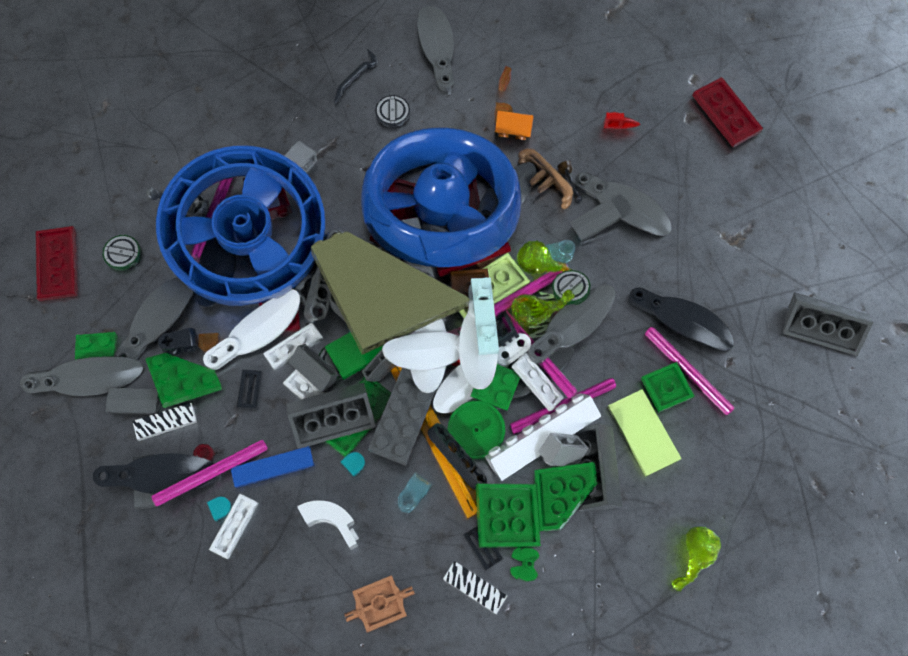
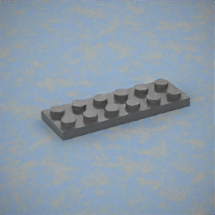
(401, 420)

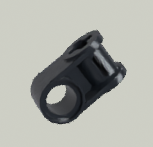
(180, 341)

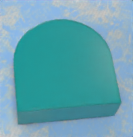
(354, 463)
(219, 507)

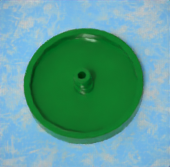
(477, 428)

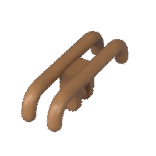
(549, 172)

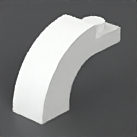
(328, 512)

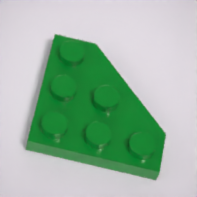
(180, 379)
(562, 492)

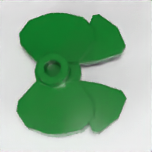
(526, 571)

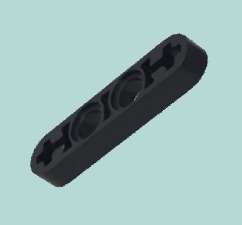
(442, 438)

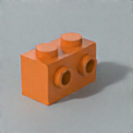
(513, 124)

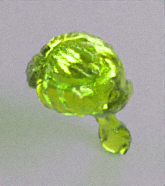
(536, 258)
(533, 311)
(703, 551)

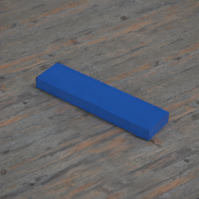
(272, 467)

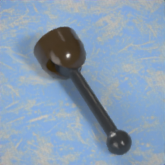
(566, 168)

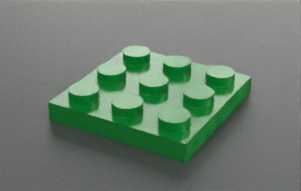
(507, 515)

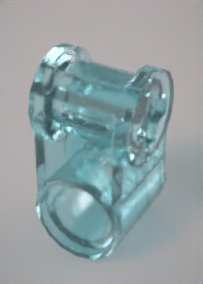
(559, 251)
(415, 490)

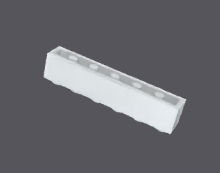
(524, 447)

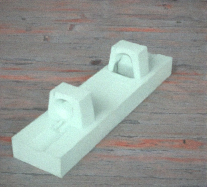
(484, 316)

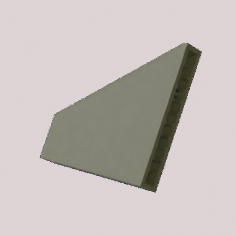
(380, 293)

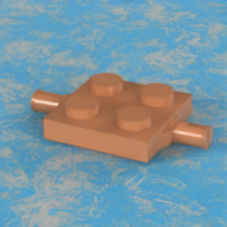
(379, 604)

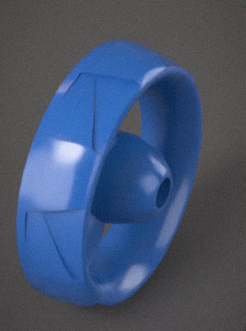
(441, 197)
(240, 224)

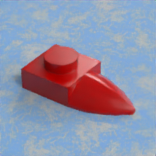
(618, 121)

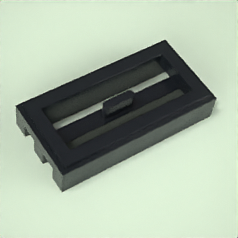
(508, 336)
(247, 405)
(492, 562)

